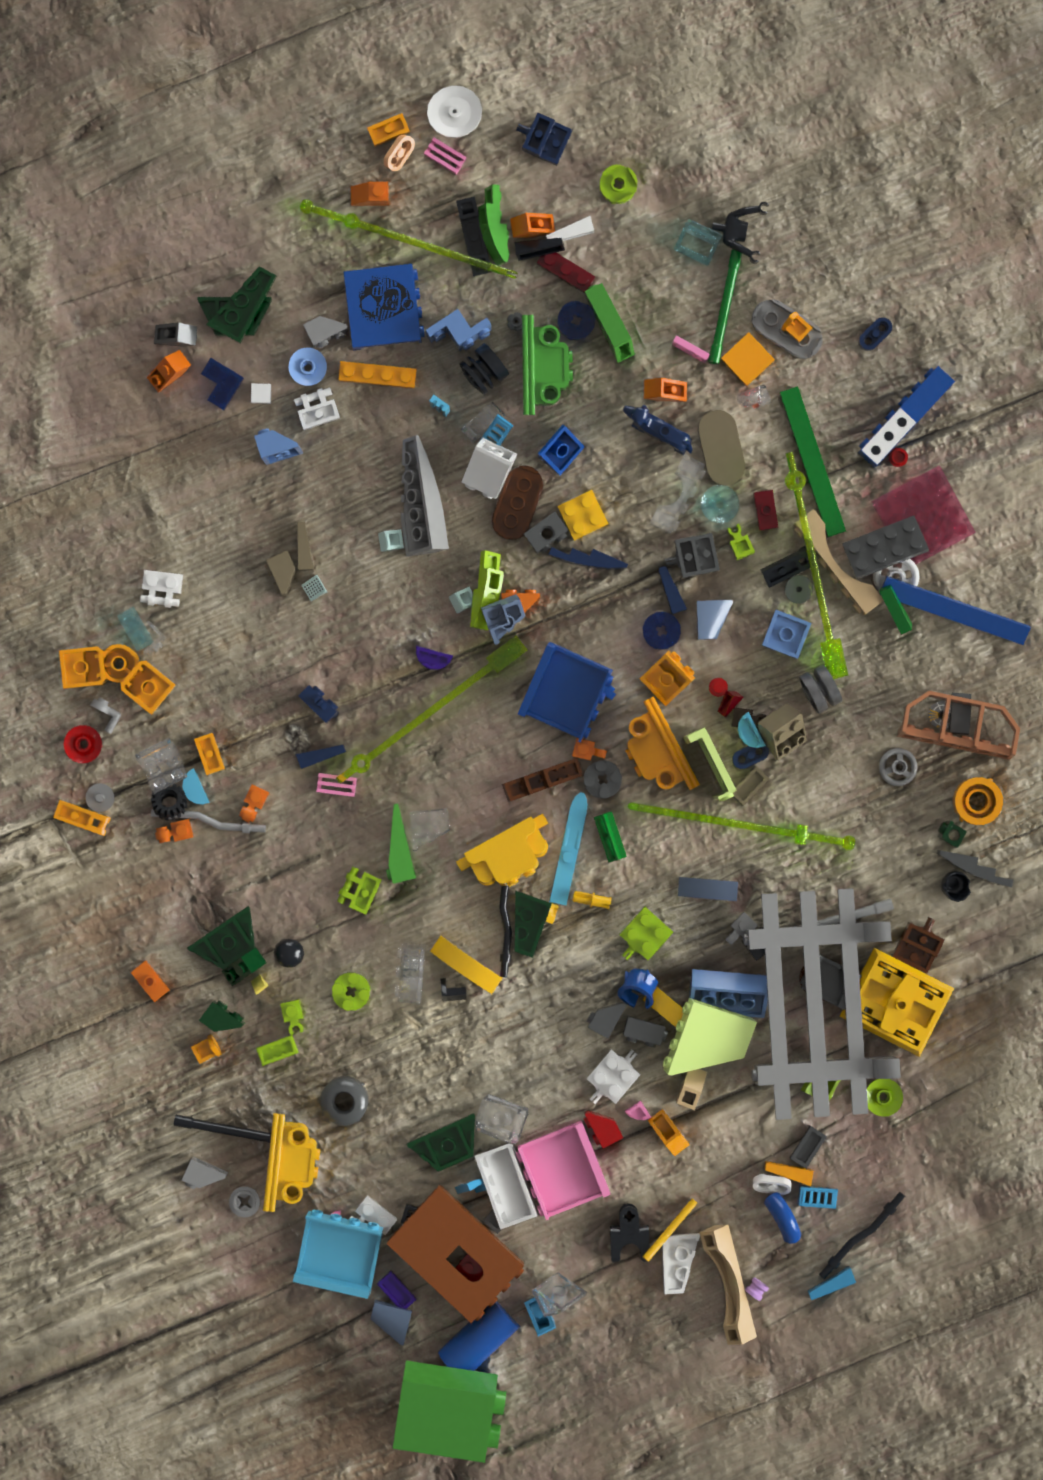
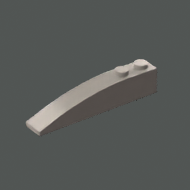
(423, 512)

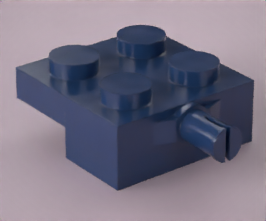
(545, 138)
(323, 708)

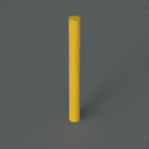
(669, 1230)

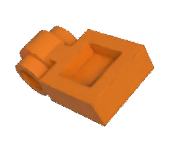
(255, 798)
(180, 831)

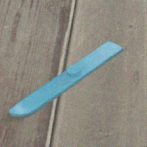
(569, 850)

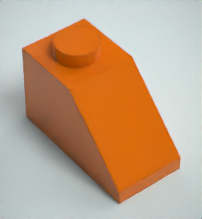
(370, 194)
(532, 225)
(665, 390)

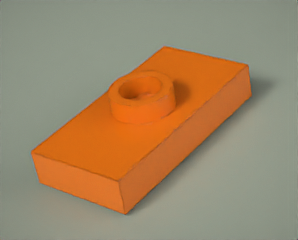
(150, 981)

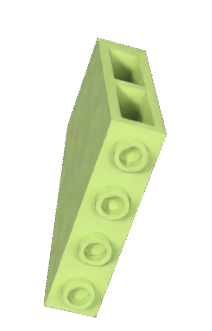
(707, 1037)

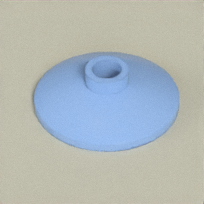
(305, 357)

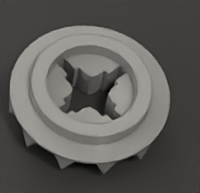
(235, 1201)

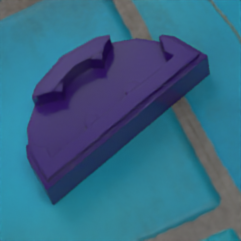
(432, 659)

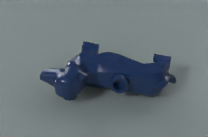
(658, 428)

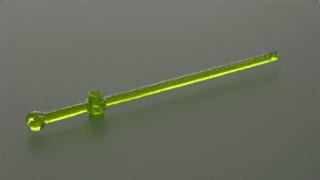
(308, 206)
(800, 834)

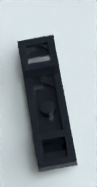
(472, 233)

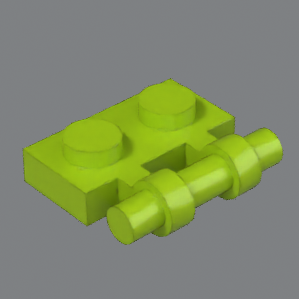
(364, 893)

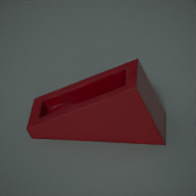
(729, 702)

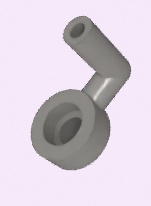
(101, 705)

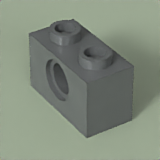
(552, 523)

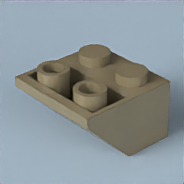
(783, 731)

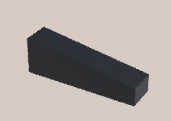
(536, 248)

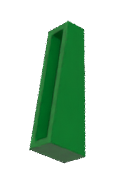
(896, 609)

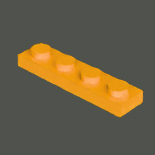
(377, 374)

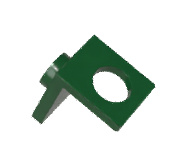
(944, 831)

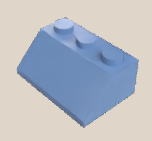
(275, 447)

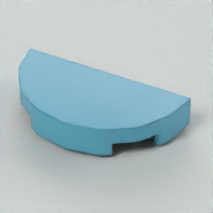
(748, 732)
(193, 788)

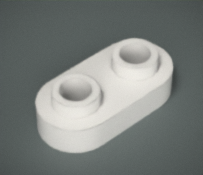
(771, 1184)

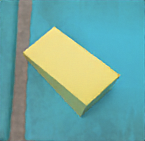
(259, 984)

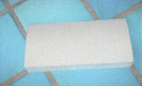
(506, 1185)

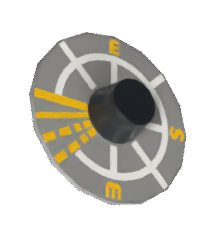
(936, 714)

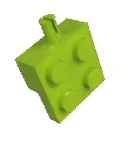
(645, 934)

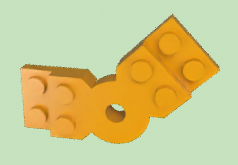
(95, 666)

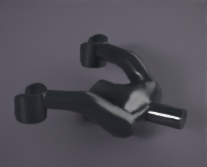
(736, 229)

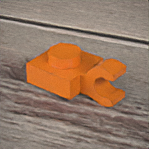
(586, 749)

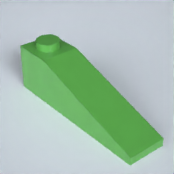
(400, 859)

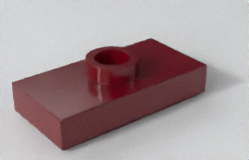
(765, 510)

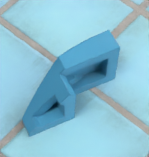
(478, 1185)

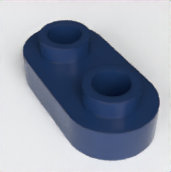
(874, 334)
(750, 756)

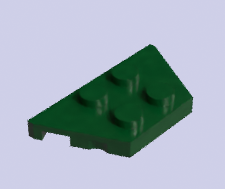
(212, 305)
(227, 941)
(447, 1144)

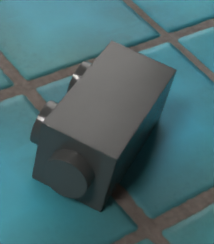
(644, 1030)

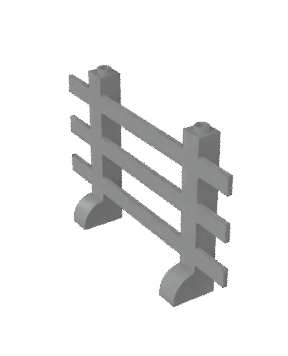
(818, 1069)

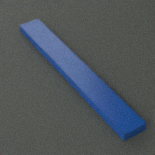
(958, 611)

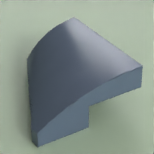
(502, 616)
(711, 617)
(391, 1319)

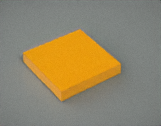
(747, 359)

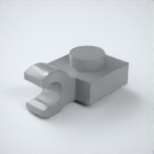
(740, 926)

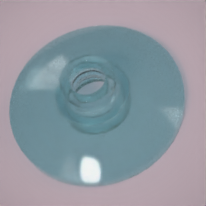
(727, 497)

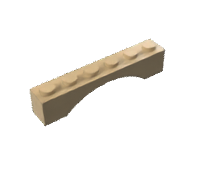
(863, 595)
(738, 1319)

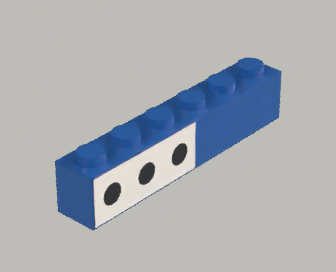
(906, 417)

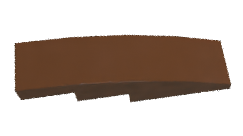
(542, 779)

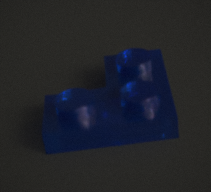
(226, 381)

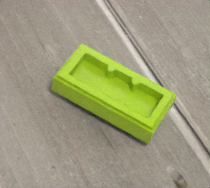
(277, 1050)

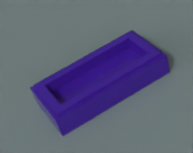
(396, 1290)

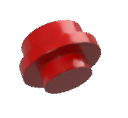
(898, 457)
(718, 687)

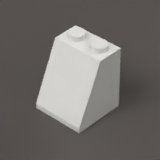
(488, 468)

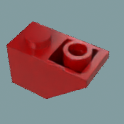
(604, 1127)

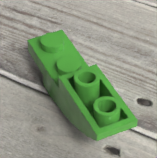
(493, 232)

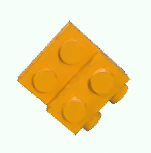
(668, 677)

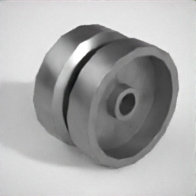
(821, 688)

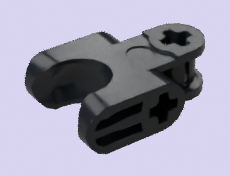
(628, 1233)

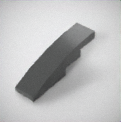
(969, 865)

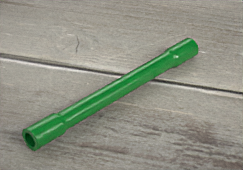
(716, 347)

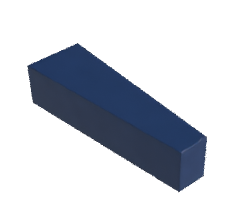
(673, 596)
(312, 757)

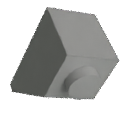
(202, 1174)

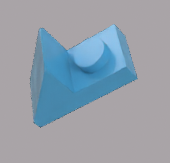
(541, 1324)

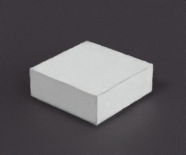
(260, 393)

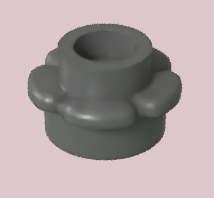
(511, 324)

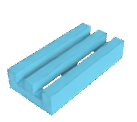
(440, 405)

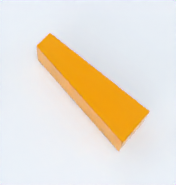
(791, 1172)

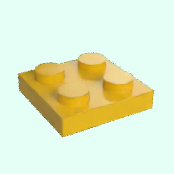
(582, 515)

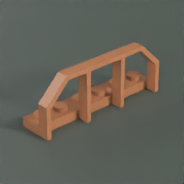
(965, 742)

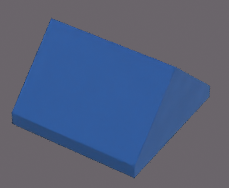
(561, 450)

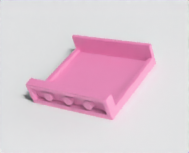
(562, 1170)

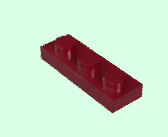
(566, 271)

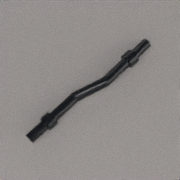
(505, 957)
(889, 1209)

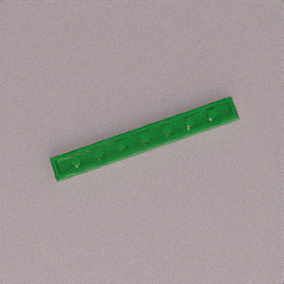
(812, 461)

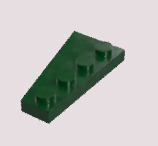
(239, 312)

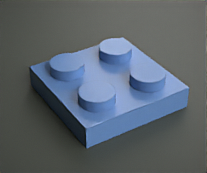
(786, 634)

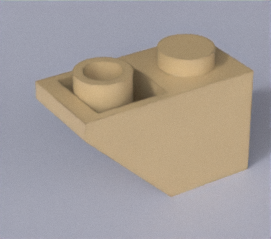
(691, 1088)

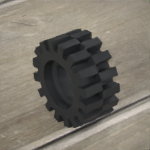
(176, 809)

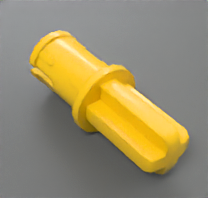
(591, 899)

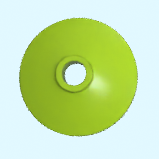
(890, 1104)

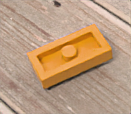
(388, 129)
(209, 753)

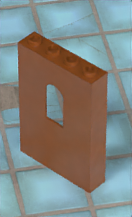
(435, 1233)

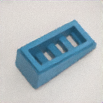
(503, 423)
(802, 1194)

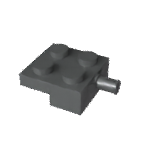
(695, 555)

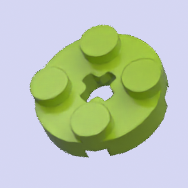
(619, 173)
(346, 1001)

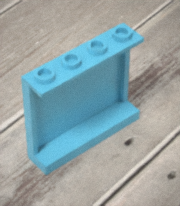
(338, 1254)

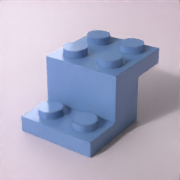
(459, 330)

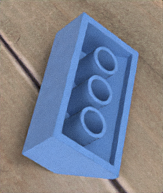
(731, 991)

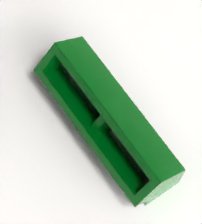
(610, 836)

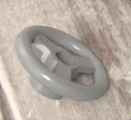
(909, 775)

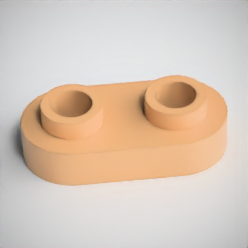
(399, 153)

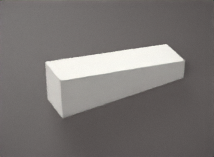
(577, 229)

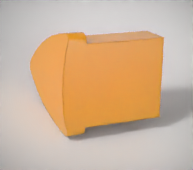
(796, 327)
(206, 1049)

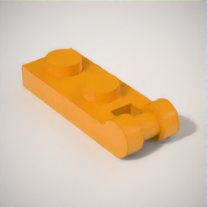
(81, 817)

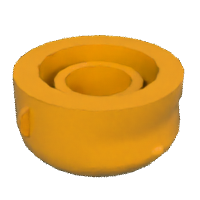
(993, 798)

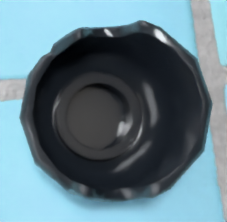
(955, 886)
(288, 953)

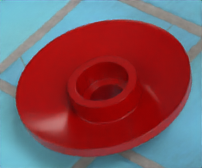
(73, 741)

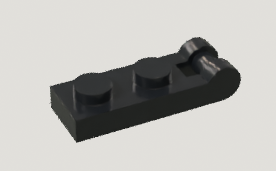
(786, 567)

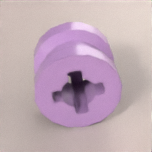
(756, 1289)

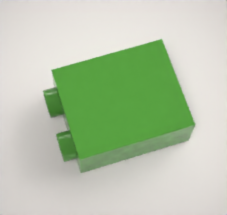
(448, 1412)

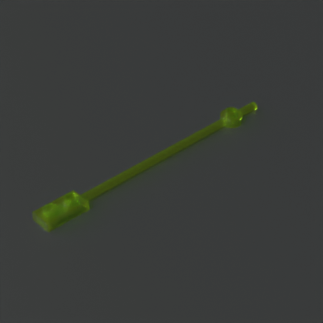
(831, 648)
(497, 660)

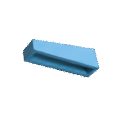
(838, 1281)

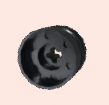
(484, 369)

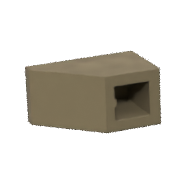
(283, 571)

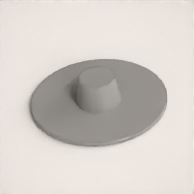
(99, 797)

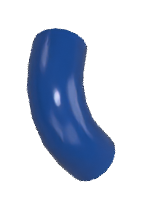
(784, 1217)

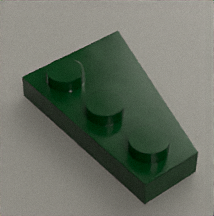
(529, 922)

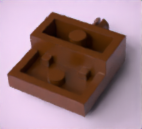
(918, 946)

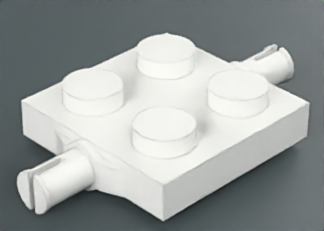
(613, 1076)

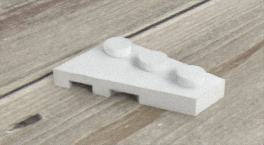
(676, 1260)

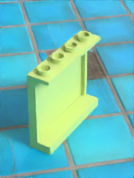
(714, 761)

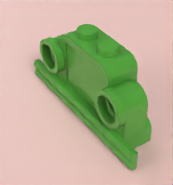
(544, 365)

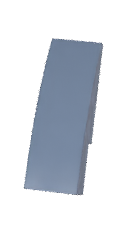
(708, 888)

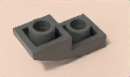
(960, 716)

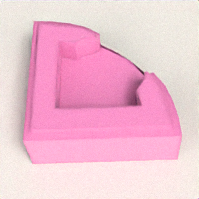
(638, 1112)

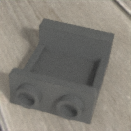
(831, 982)

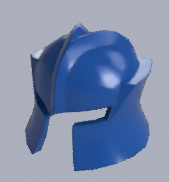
(641, 982)

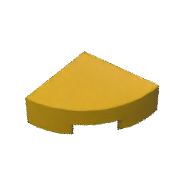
(552, 913)

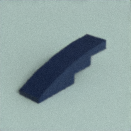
(594, 560)

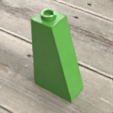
(610, 322)

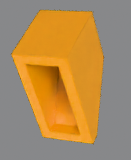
(668, 1132)

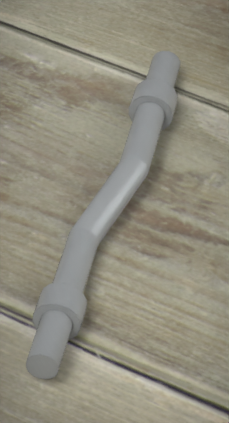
(245, 827)

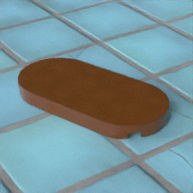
(517, 503)

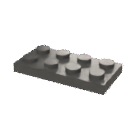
(885, 547)

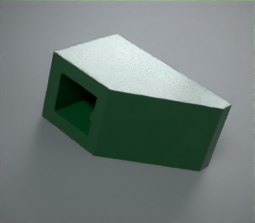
(244, 966)
(220, 1019)

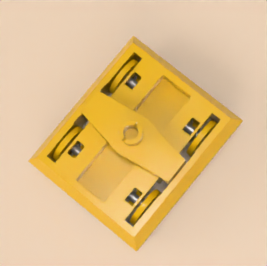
(900, 1002)

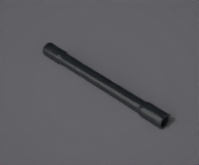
(189, 1122)

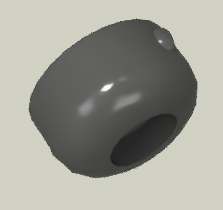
(358, 1093)

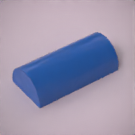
(479, 1339)

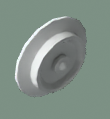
(454, 111)

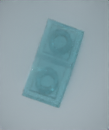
(135, 629)

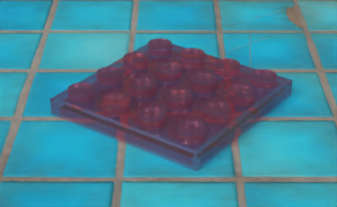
(934, 507)

